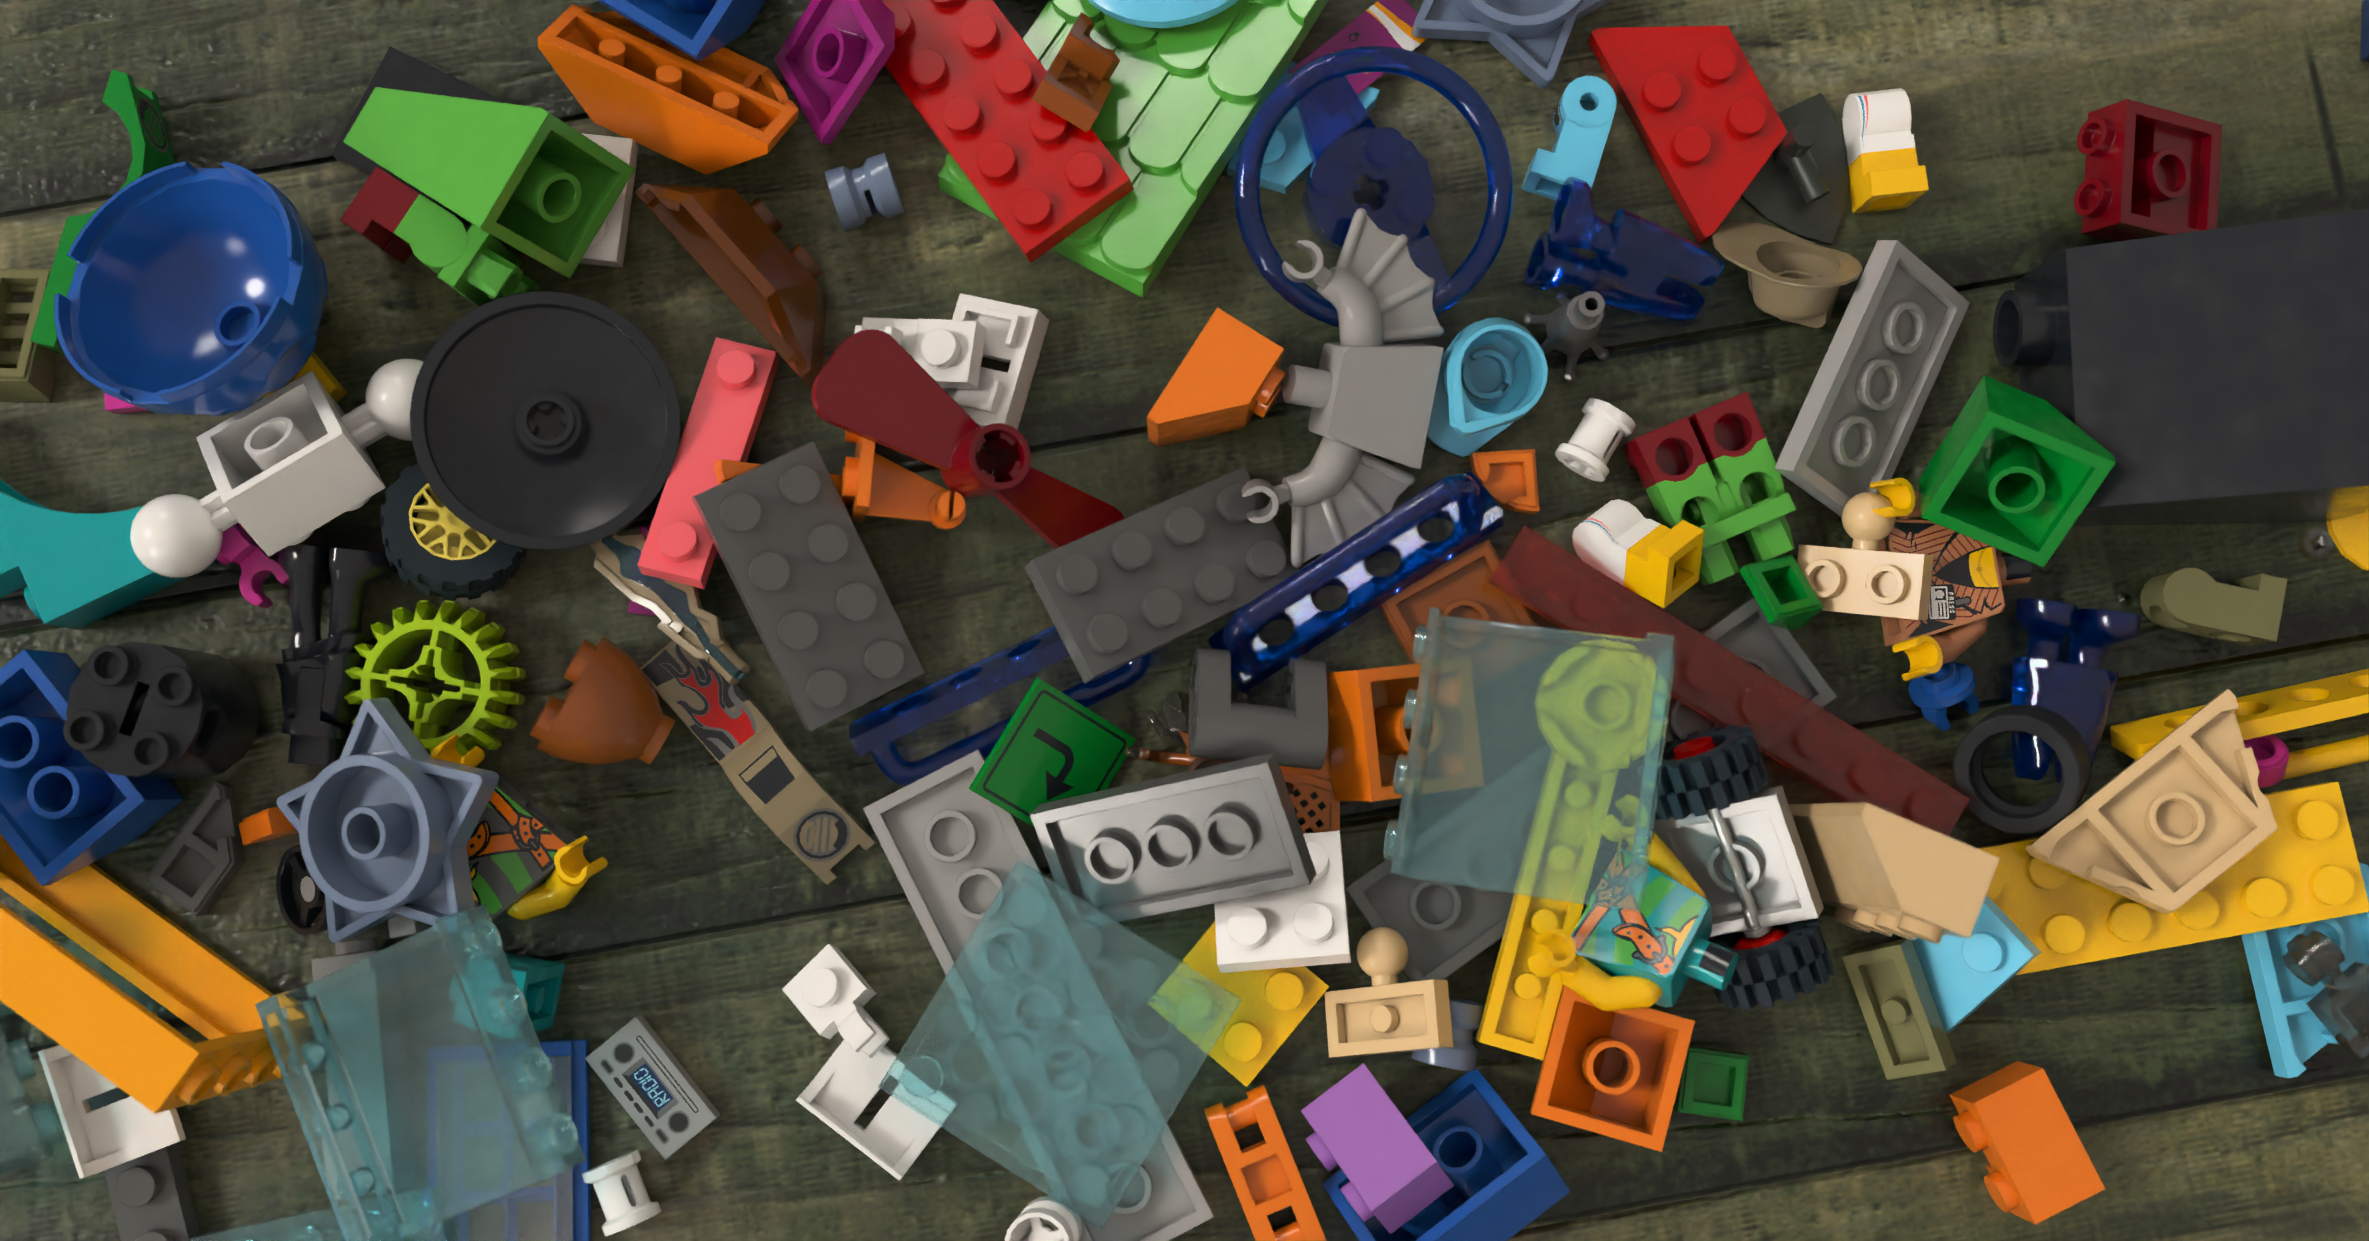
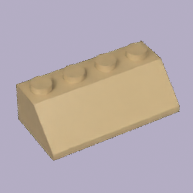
(1892, 871)

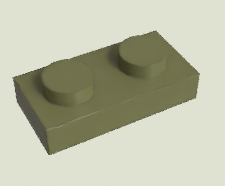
(1899, 1009)

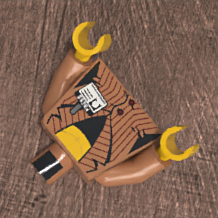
(1963, 583)

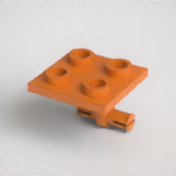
(891, 491)

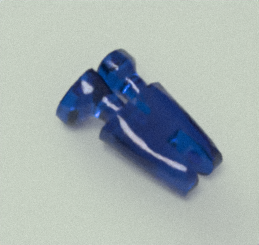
(1626, 261)
(2072, 689)

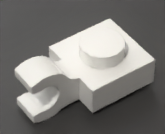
(833, 998)

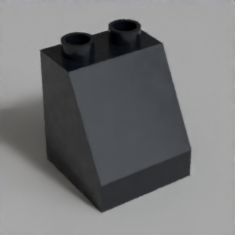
(2208, 368)

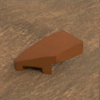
(1078, 77)

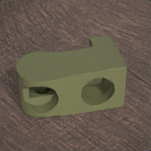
(2197, 605)

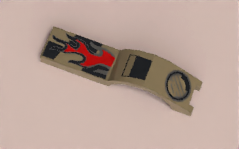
(757, 761)

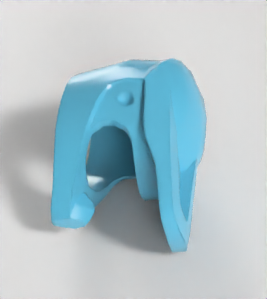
(1485, 384)

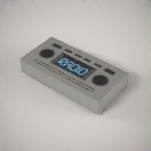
(652, 1086)

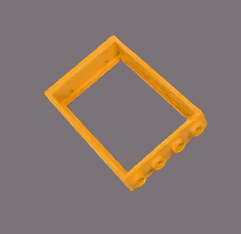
(107, 1024)

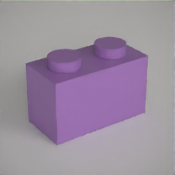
(1376, 1149)

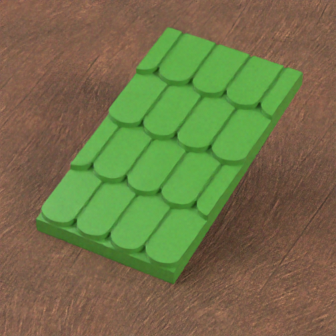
(1168, 120)

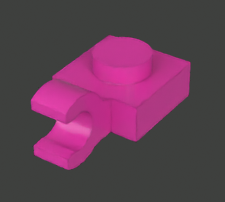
(254, 564)

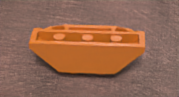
(661, 98)

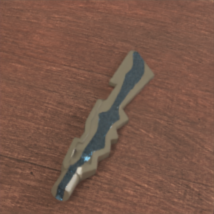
(672, 602)

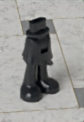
(315, 667)

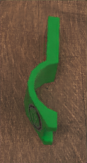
(150, 151)

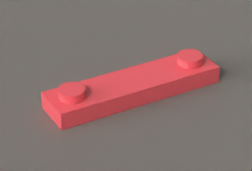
(717, 428)

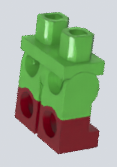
(463, 257)
(1719, 478)

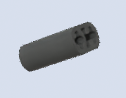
(1246, 730)

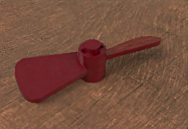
(891, 400)

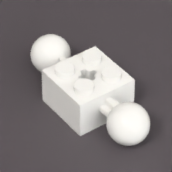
(278, 471)

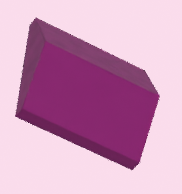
(835, 59)

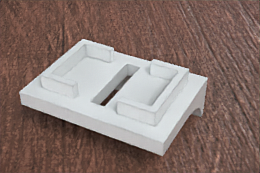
(1011, 336)
(844, 1091)
(107, 1134)

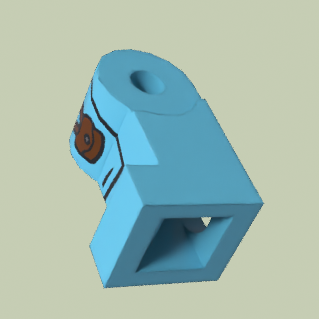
(1582, 131)

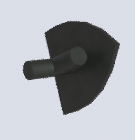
(1805, 176)

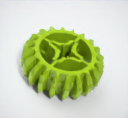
(444, 662)

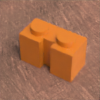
(2028, 1141)

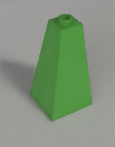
(497, 167)

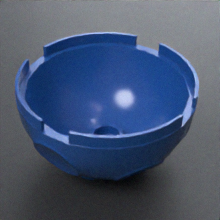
(193, 292)

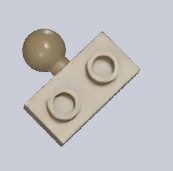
(1863, 577)
(1389, 1013)

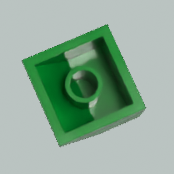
(2012, 473)

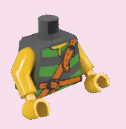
(518, 852)

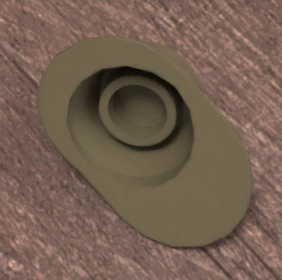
(1787, 272)

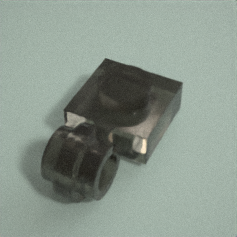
(2344, 1000)

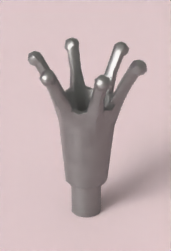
(1573, 328)

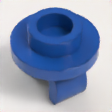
(1945, 688)

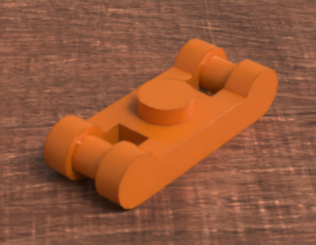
(1263, 1172)

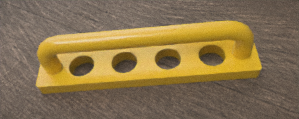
(2275, 713)

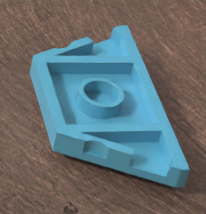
(2288, 1023)

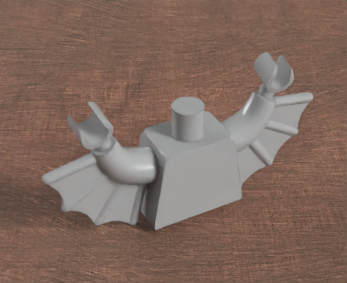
(1365, 396)

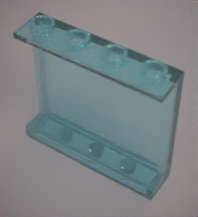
(1532, 760)
(421, 1081)

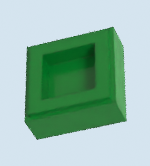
(1713, 1083)

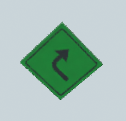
(1050, 753)

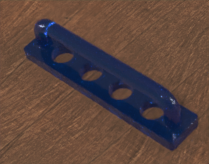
(1454, 498)
(879, 729)

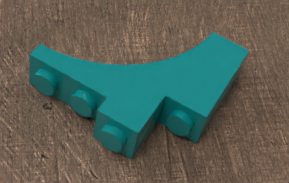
(71, 562)

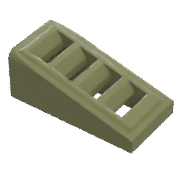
(30, 372)

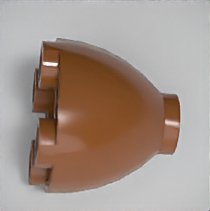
(607, 712)

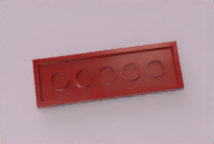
(975, 92)

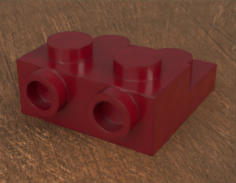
(2147, 172)

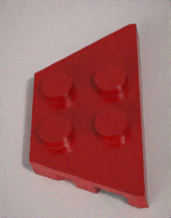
(1693, 111)

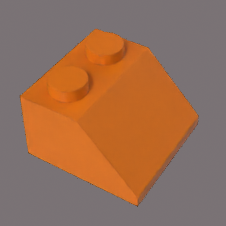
(1218, 383)
(1368, 729)
(1612, 1070)

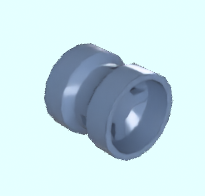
(850, 195)
(1463, 1055)

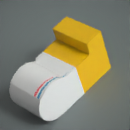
(1881, 151)
(1641, 551)

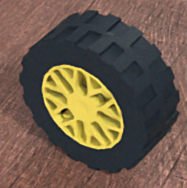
(436, 547)

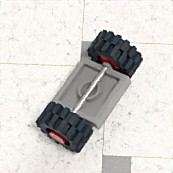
(1747, 862)

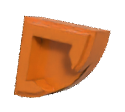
(1509, 478)
(265, 826)

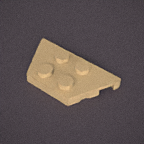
(2169, 815)

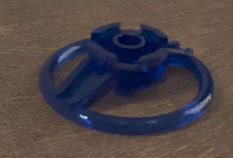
(1350, 146)

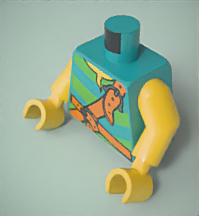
(1641, 958)

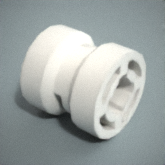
(1048, 1211)

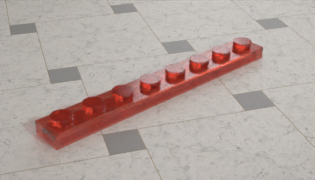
(1729, 687)

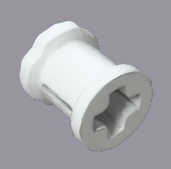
(1595, 439)
(621, 1193)

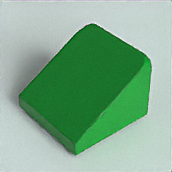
(1782, 592)

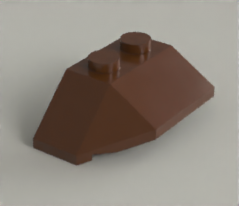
(750, 265)

